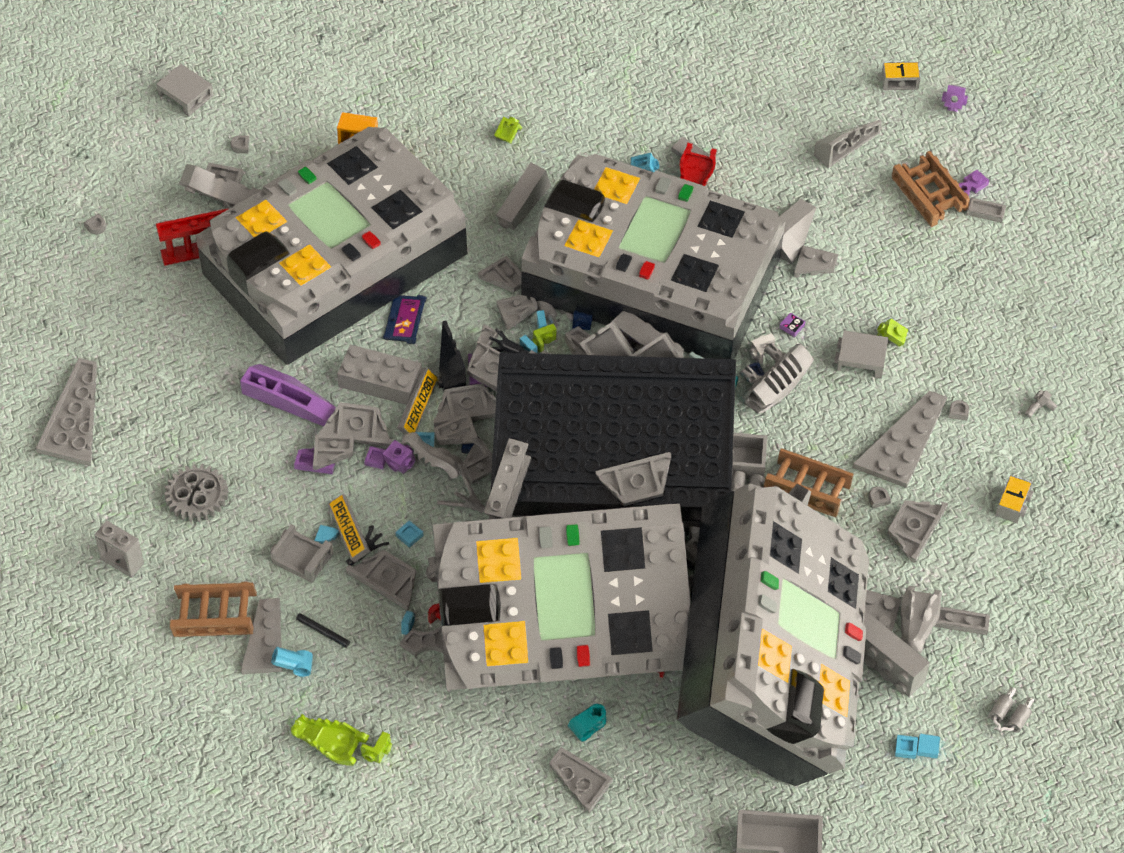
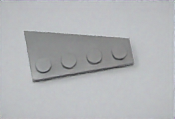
(264, 639)

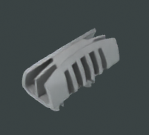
(778, 380)

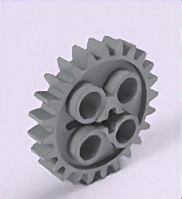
(181, 487)

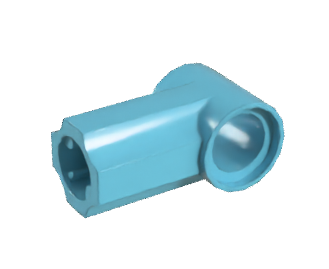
(297, 661)

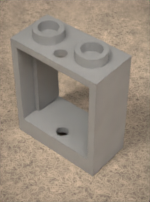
(118, 545)

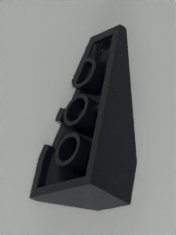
(451, 365)

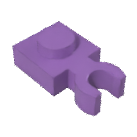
(974, 182)

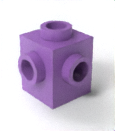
(958, 91)
(399, 457)

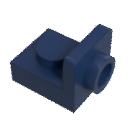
(582, 320)

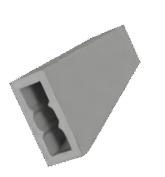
(524, 196)

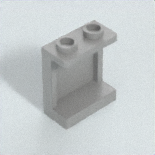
(185, 88)
(862, 351)
(301, 554)

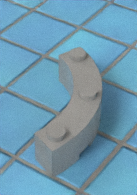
(225, 191)

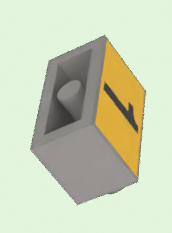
(900, 76)
(1014, 499)

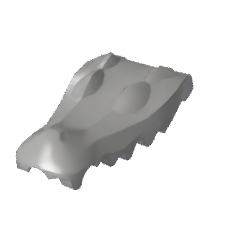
(436, 456)
(918, 616)

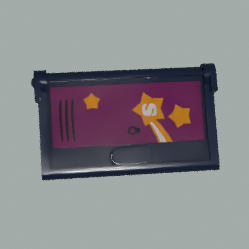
(407, 317)

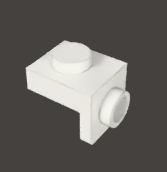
(758, 346)

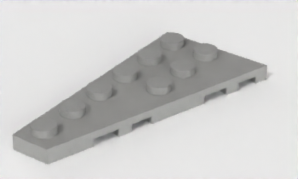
(72, 421)
(901, 447)

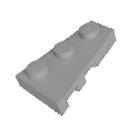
(581, 778)

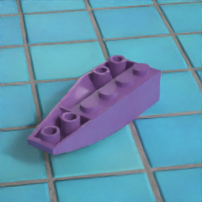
(285, 393)

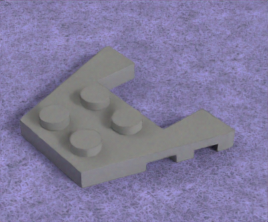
(485, 359)

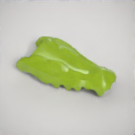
(332, 739)

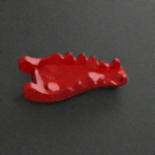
(697, 167)

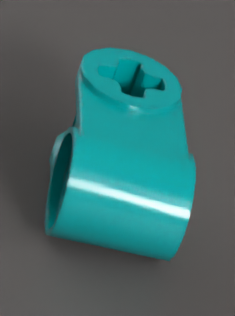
(588, 722)

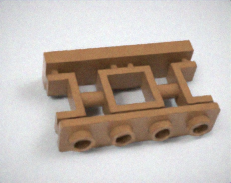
(921, 197)

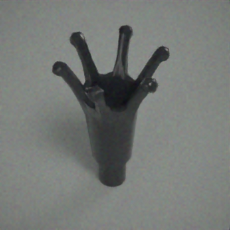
(507, 345)
(371, 544)

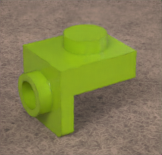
(893, 330)
(376, 753)

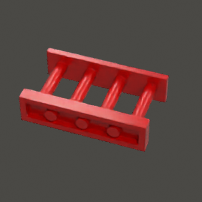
(183, 228)

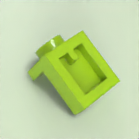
(507, 129)
(544, 336)

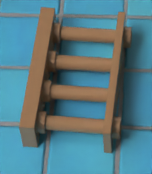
(823, 472)
(213, 626)

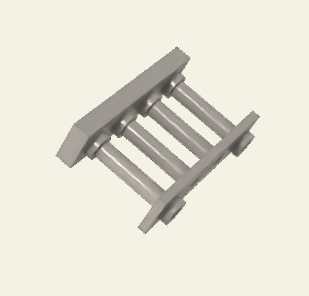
(508, 480)

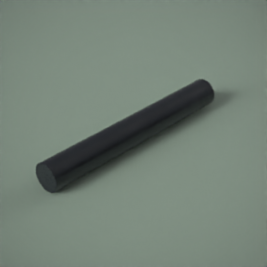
(323, 630)

